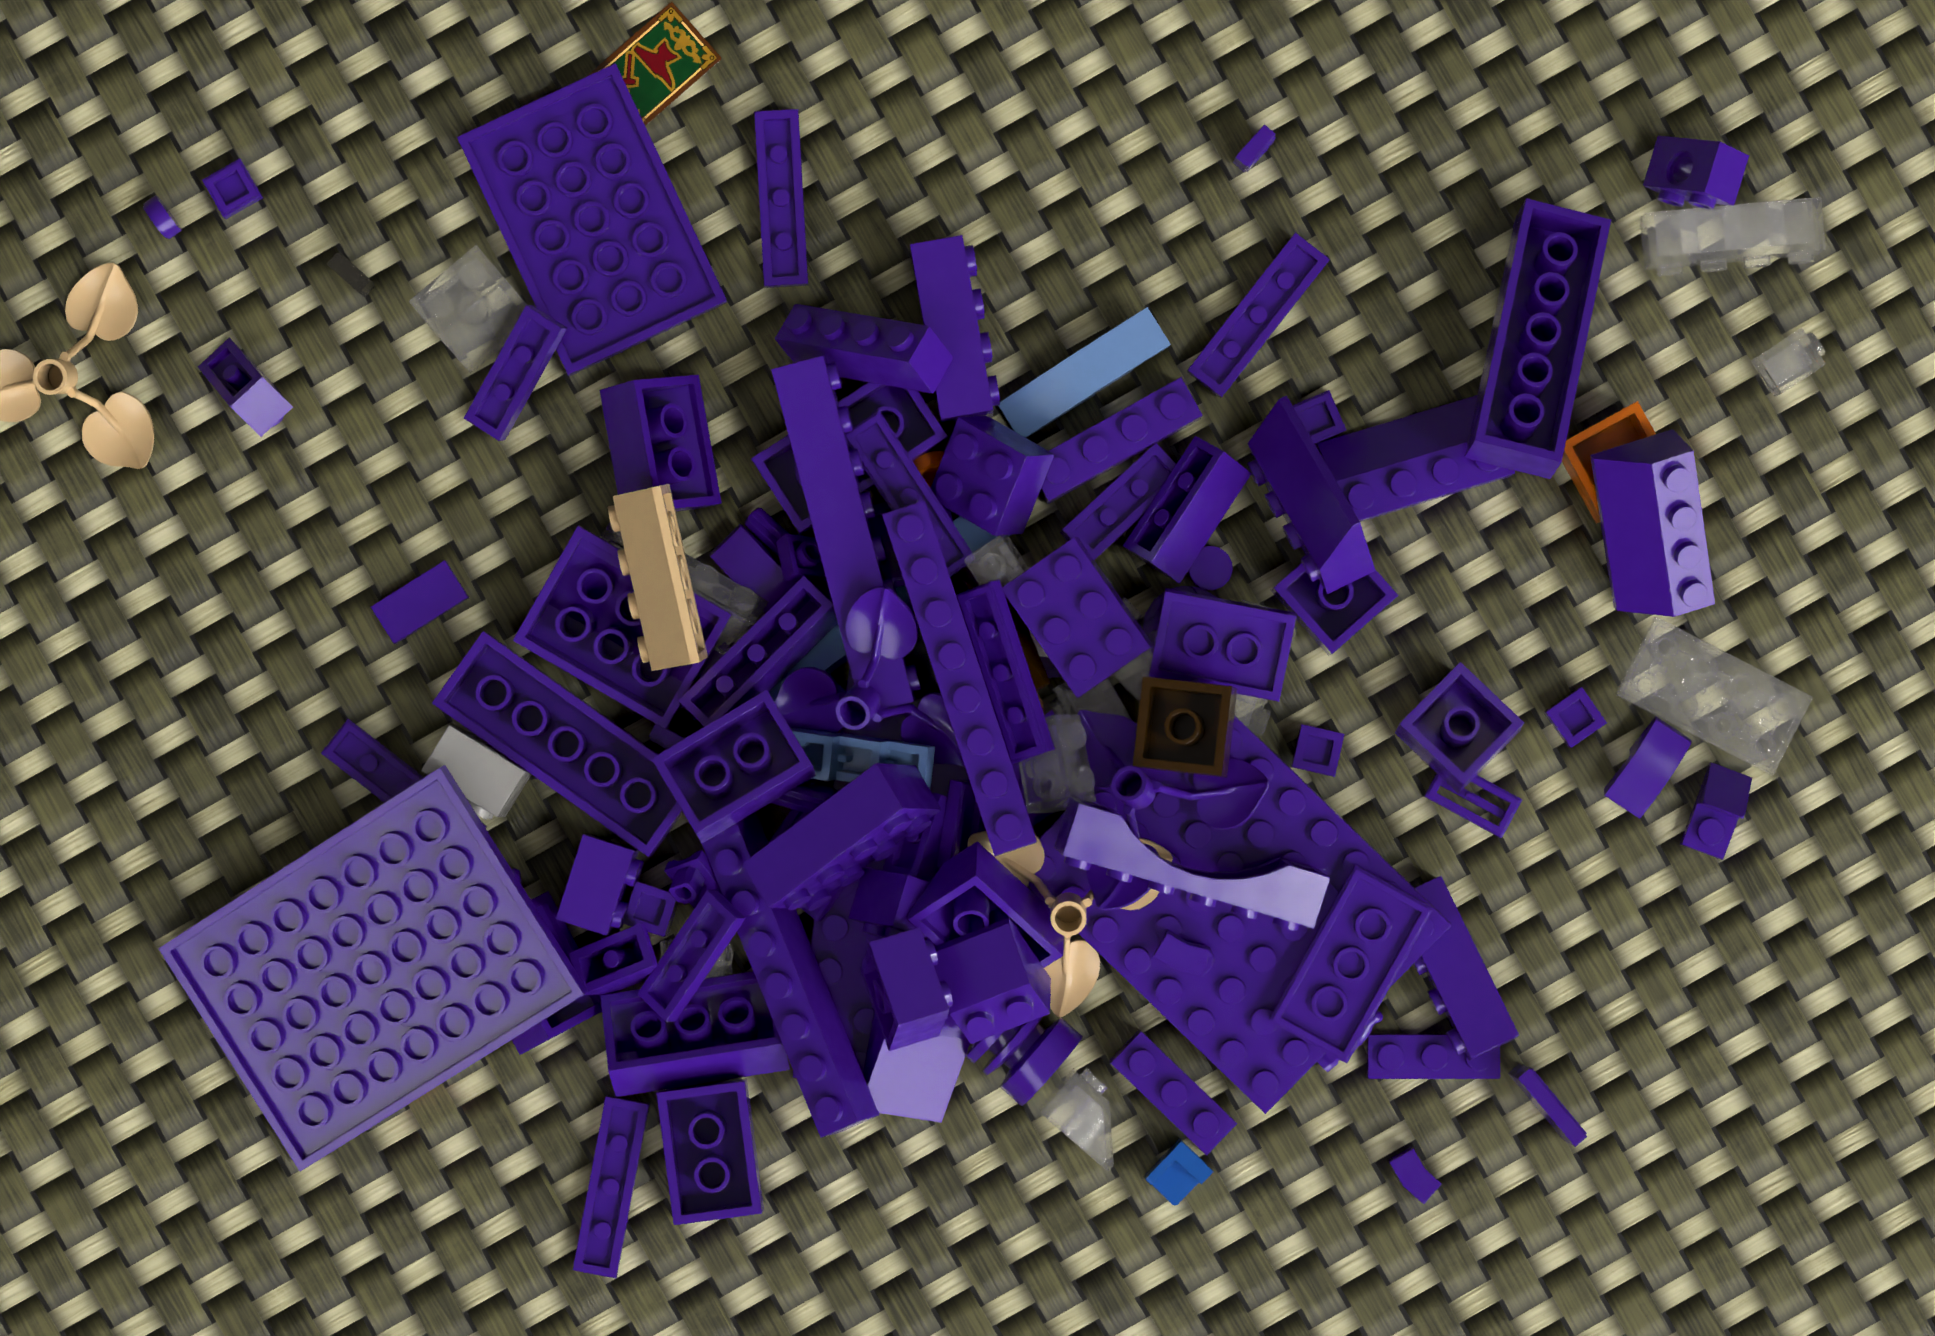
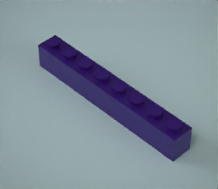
(839, 509)
(959, 678)
(792, 987)

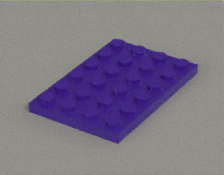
(592, 218)

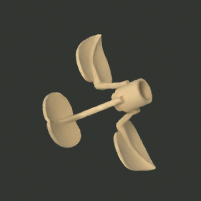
(122, 428)
(1079, 967)

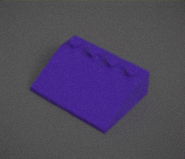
(589, 632)

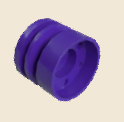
(1029, 1053)

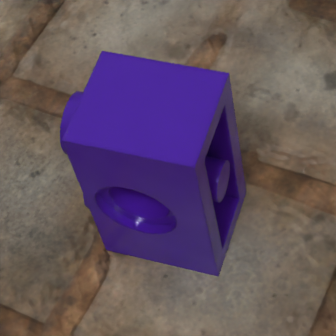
(1695, 172)

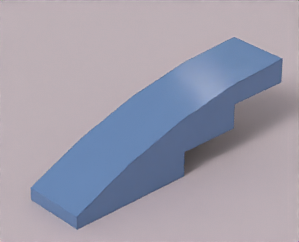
(1084, 374)
(848, 755)

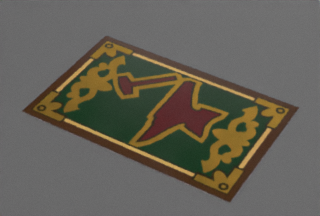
(662, 61)

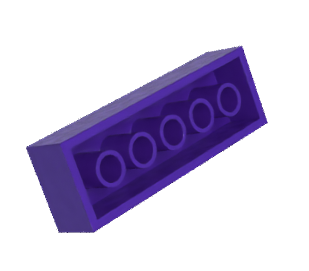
(1538, 339)
(561, 742)

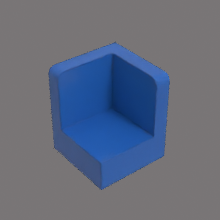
(1177, 1172)

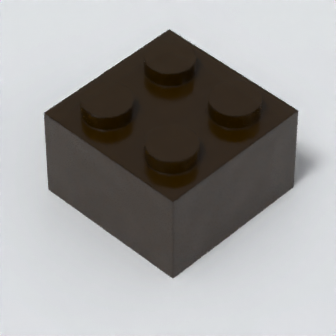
(1185, 727)

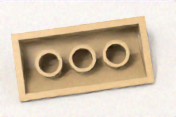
(659, 578)

